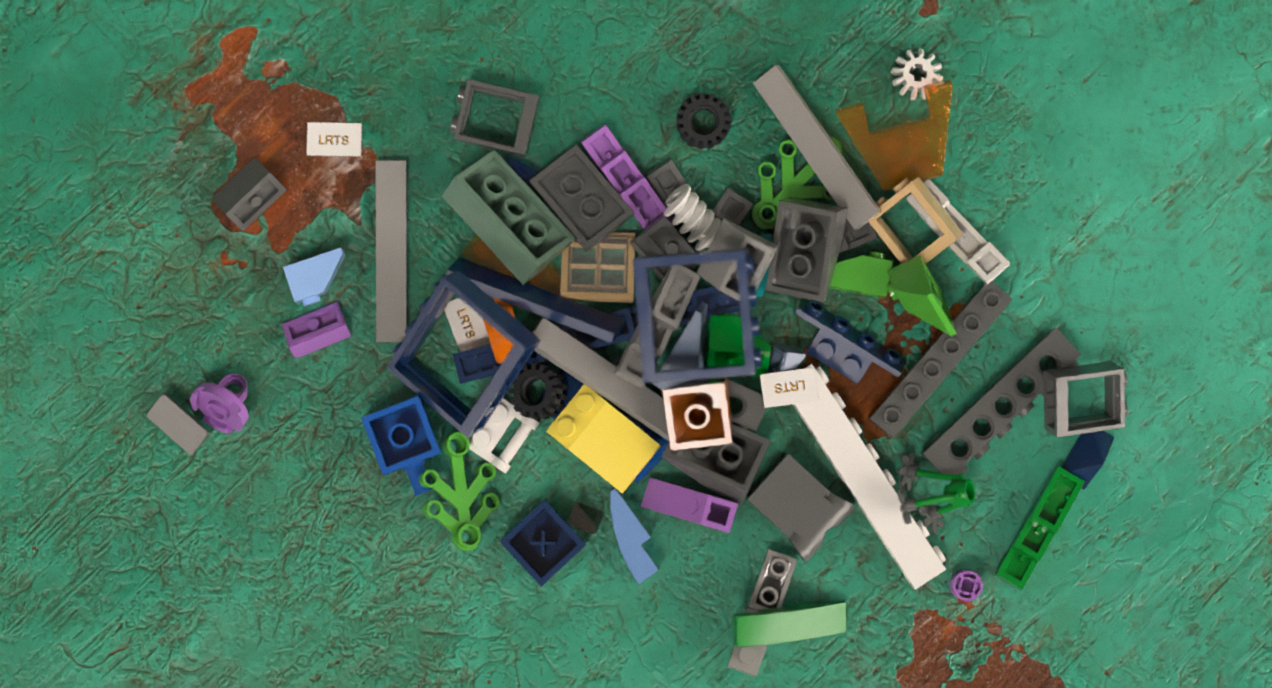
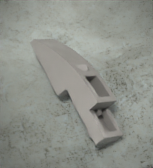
(767, 594)

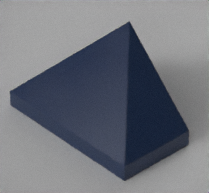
(1088, 455)

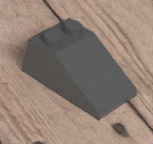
(808, 248)
(723, 467)

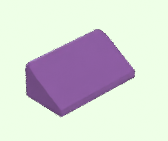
(316, 330)

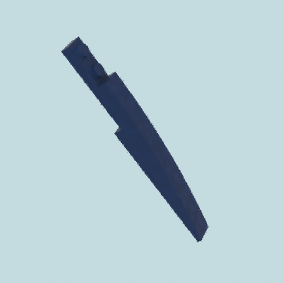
(481, 362)

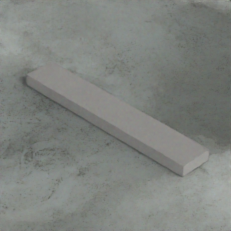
(816, 147)
(391, 251)
(599, 376)

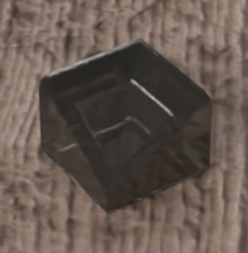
(585, 518)

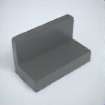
(248, 194)

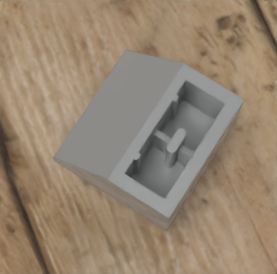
(724, 274)

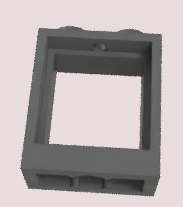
(465, 98)
(1056, 399)

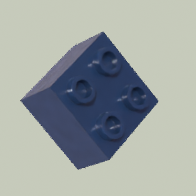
(543, 543)

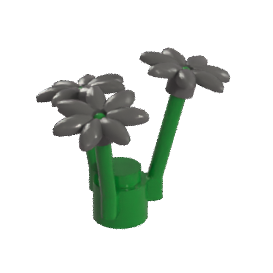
(958, 493)

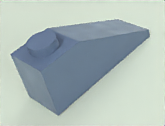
(689, 349)

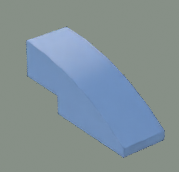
(630, 538)

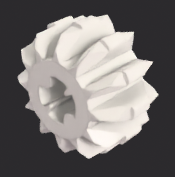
(908, 79)

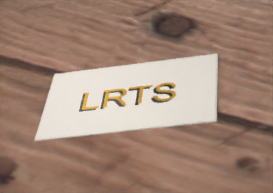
(334, 139)
(466, 325)
(789, 387)

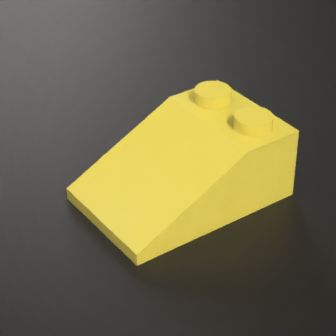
(603, 438)

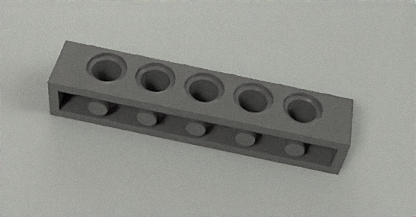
(939, 359)
(939, 452)

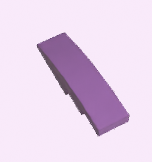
(624, 176)

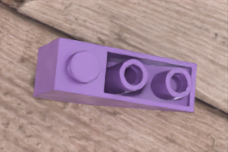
(689, 505)

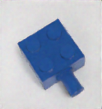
(403, 439)

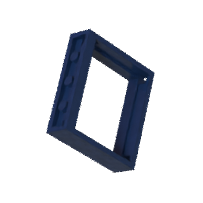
(747, 297)
(428, 387)

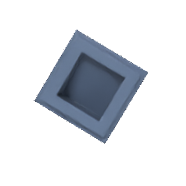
(785, 358)

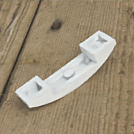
(971, 247)

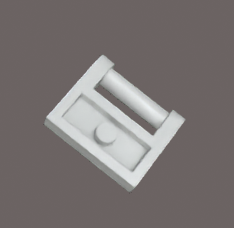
(486, 440)

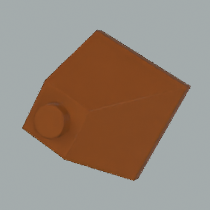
(698, 413)

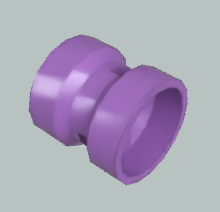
(961, 584)

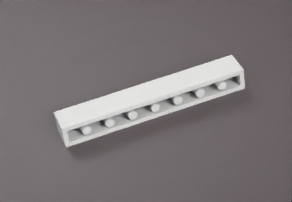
(869, 484)

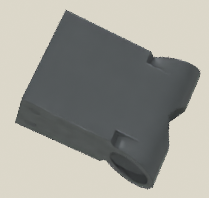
(798, 505)

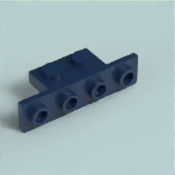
(844, 346)

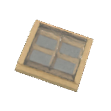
(600, 273)

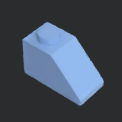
(313, 276)

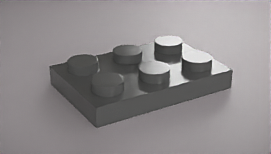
(581, 198)

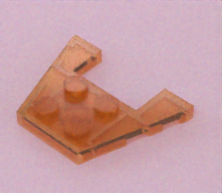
(907, 148)

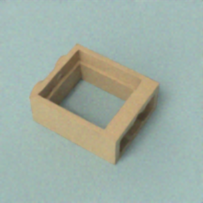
(931, 206)

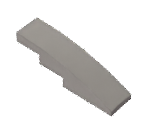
(668, 309)

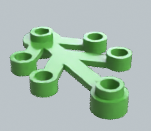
(791, 185)
(461, 496)

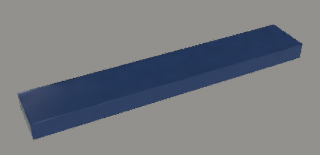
(540, 301)

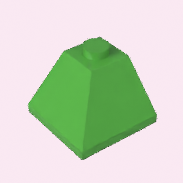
(920, 294)

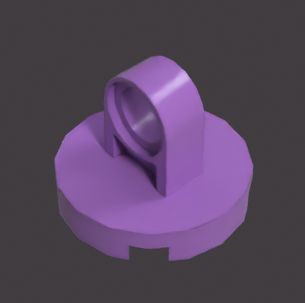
(220, 406)

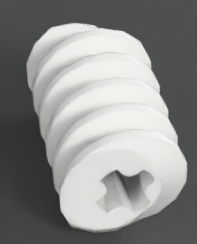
(693, 215)

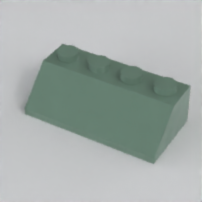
(508, 216)

